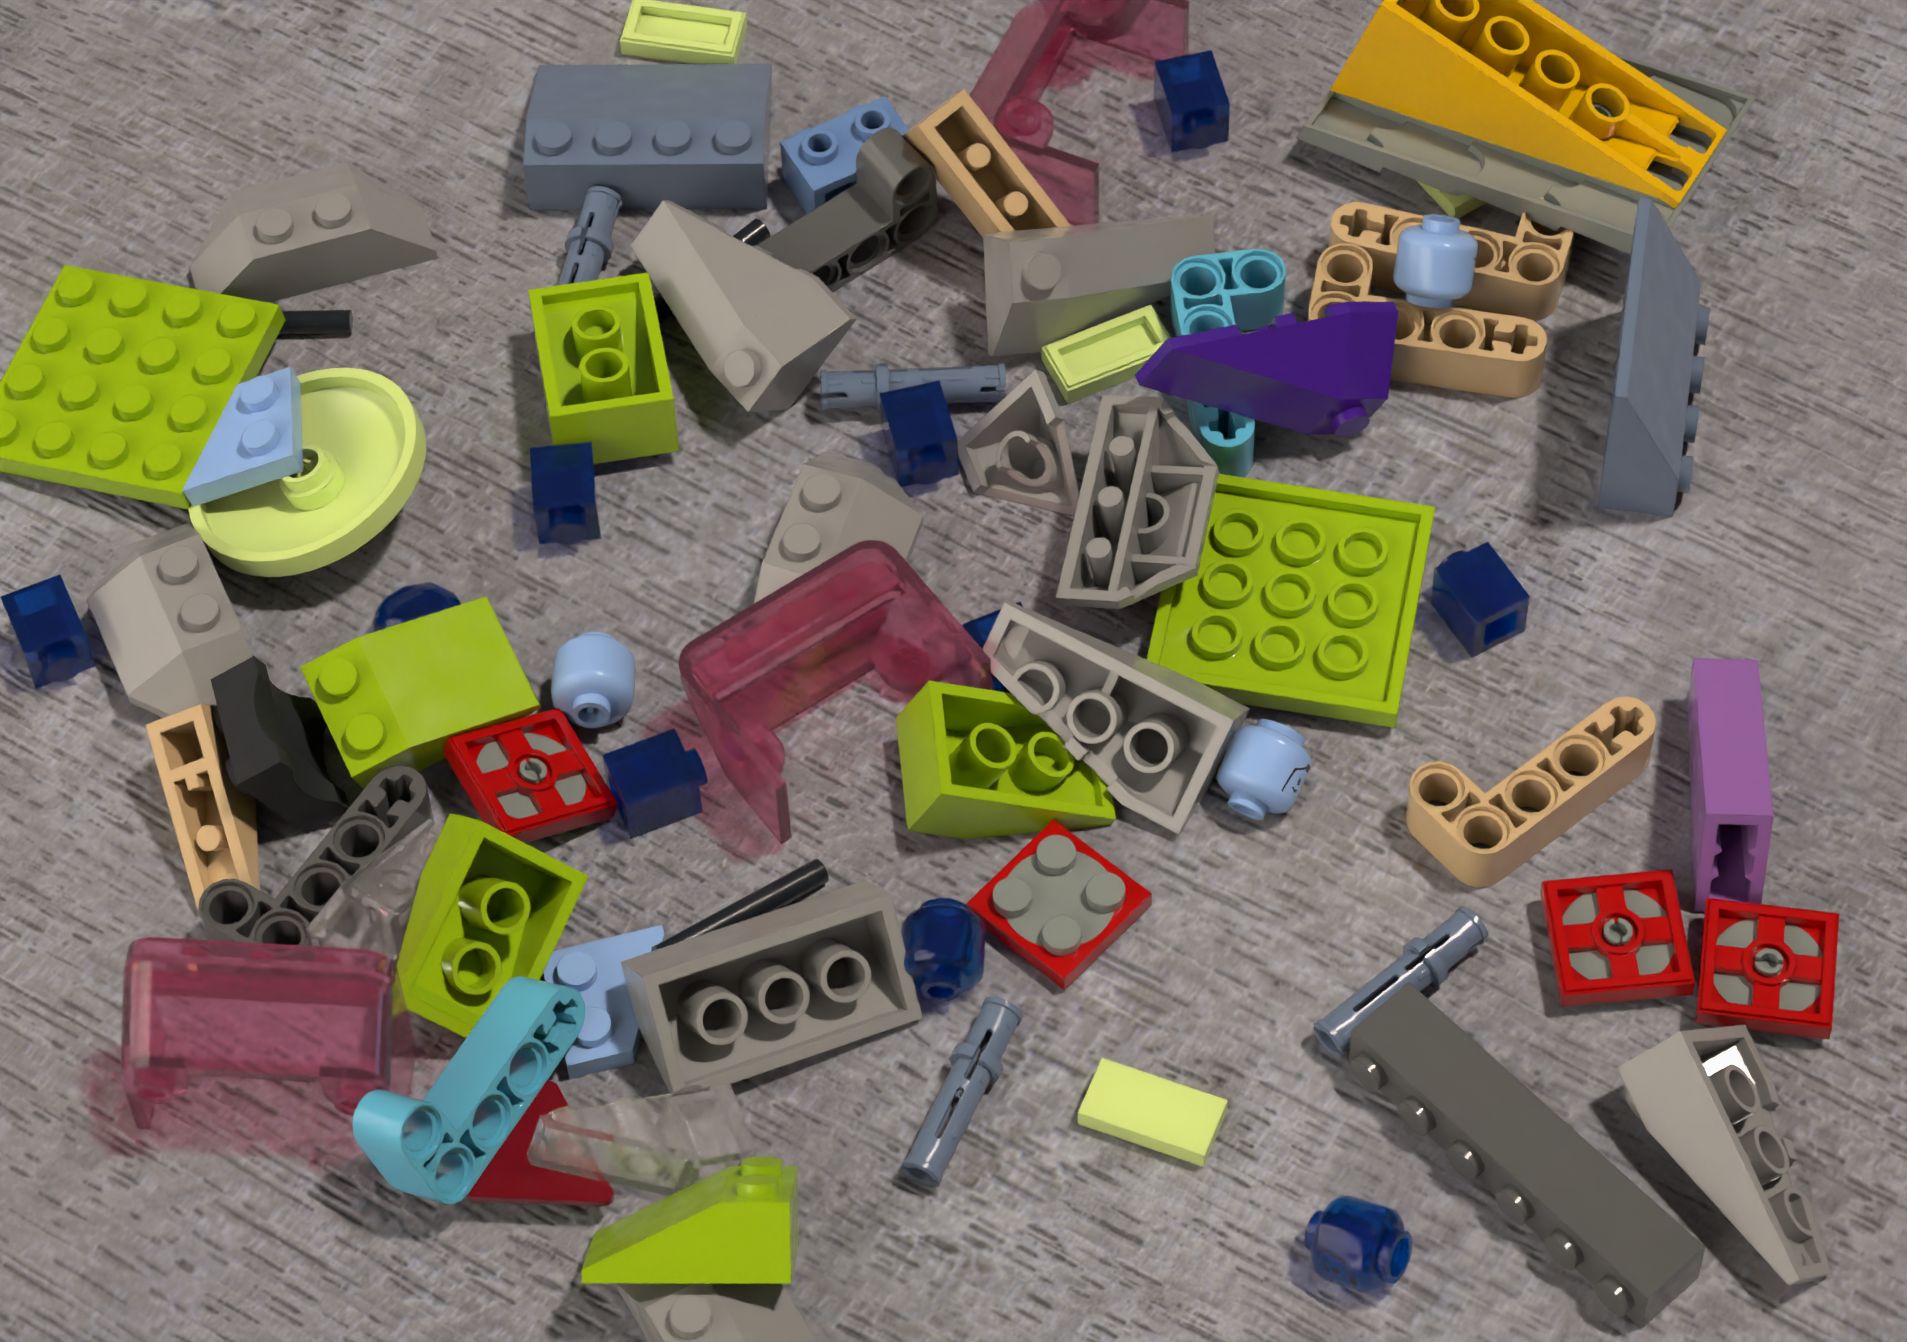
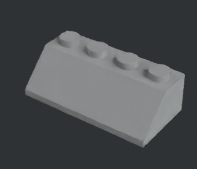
(773, 988)

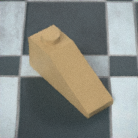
(208, 812)

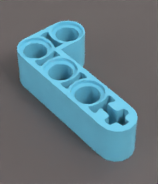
(1220, 292)
(451, 1135)

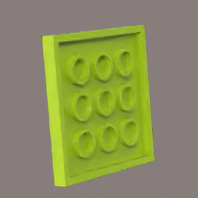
(127, 382)
(1300, 600)

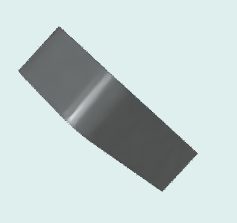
(868, 221)
(378, 818)

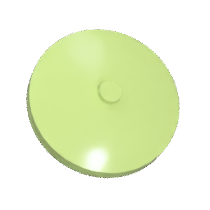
(357, 474)

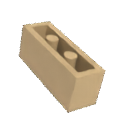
(981, 169)

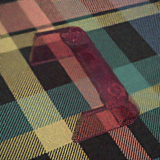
(1028, 59)
(806, 644)
(261, 1016)

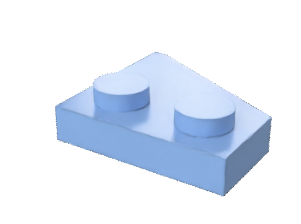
(253, 439)
(595, 970)

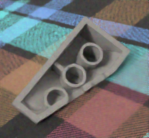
(1079, 276)
(743, 310)
(1127, 718)
(1710, 1110)

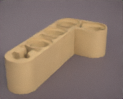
(1511, 273)
(1439, 345)
(1606, 746)

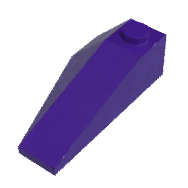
(1290, 374)

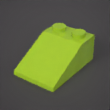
(605, 367)
(415, 685)
(990, 768)
(479, 919)
(716, 1231)

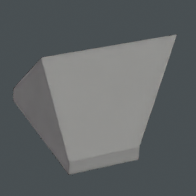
(1023, 450)

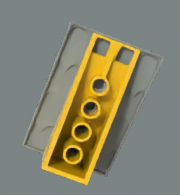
(1523, 110)

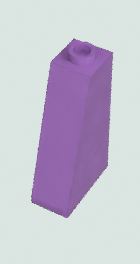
(1728, 781)

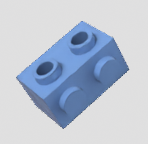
(823, 158)

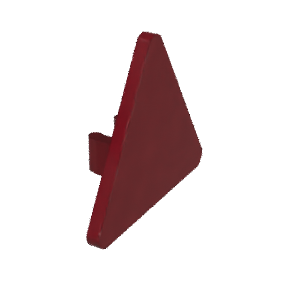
(513, 1178)

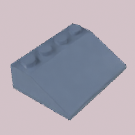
(649, 135)
(1654, 374)

